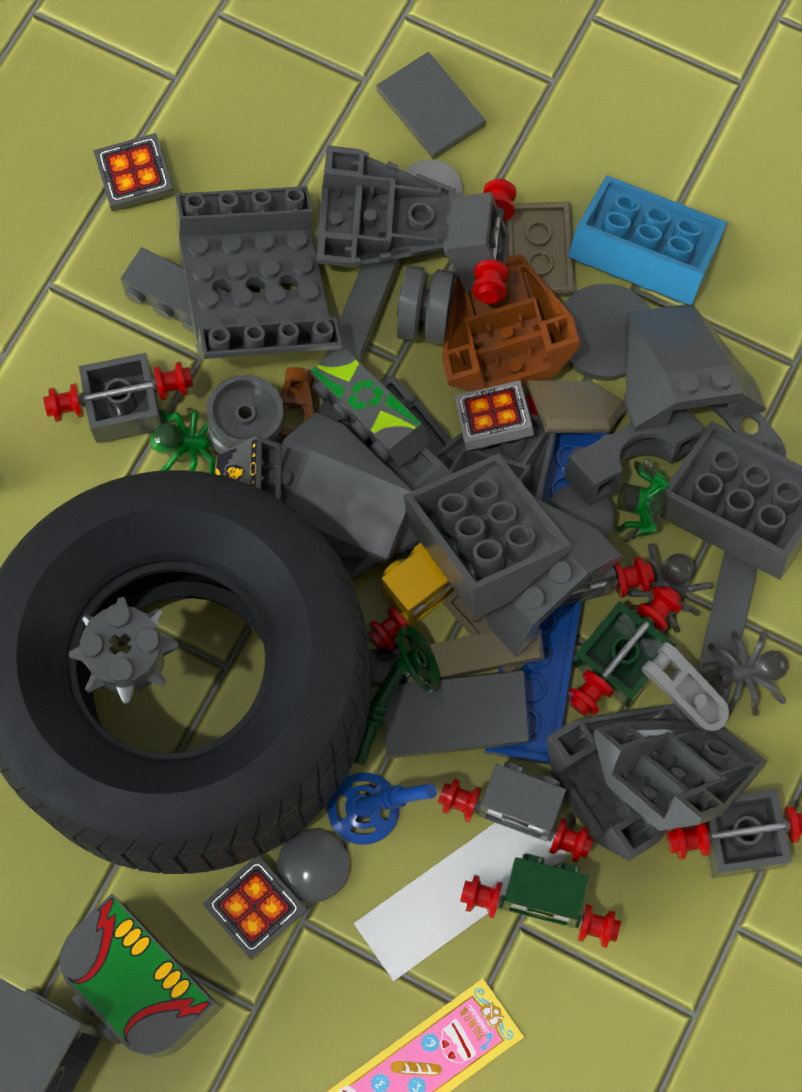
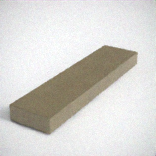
(479, 654)

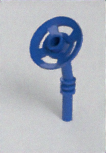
(370, 806)

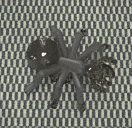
(673, 574)
(749, 673)

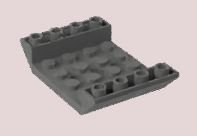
(248, 241)

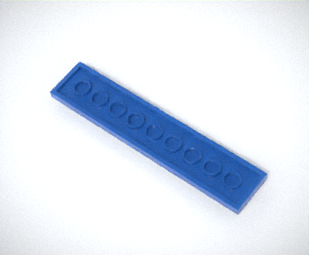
(549, 678)

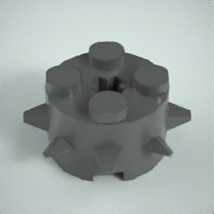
(117, 670)

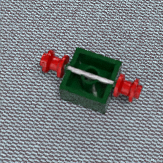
(619, 649)
(546, 895)

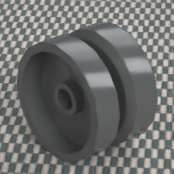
(421, 304)
(244, 409)

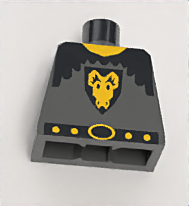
(254, 463)

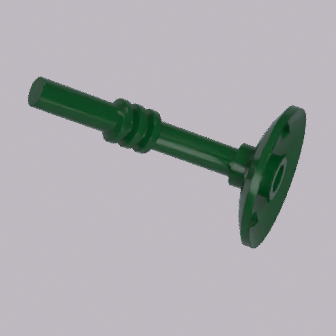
(413, 661)

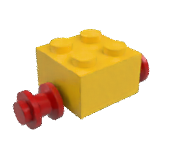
(412, 592)

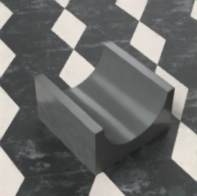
(41, 1043)

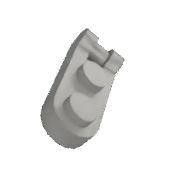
(687, 689)

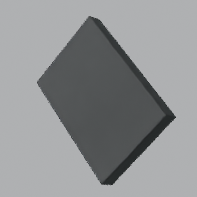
(430, 105)

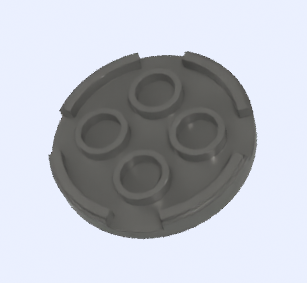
(601, 324)

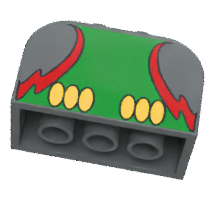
(133, 983)

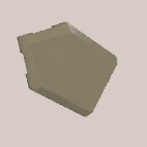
(575, 406)

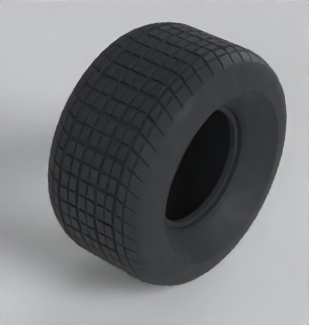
(153, 543)

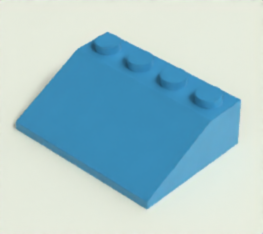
(647, 240)

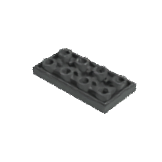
(458, 715)

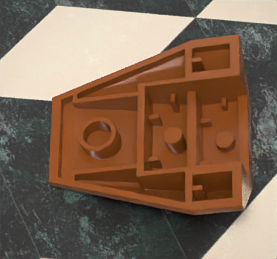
(510, 340)

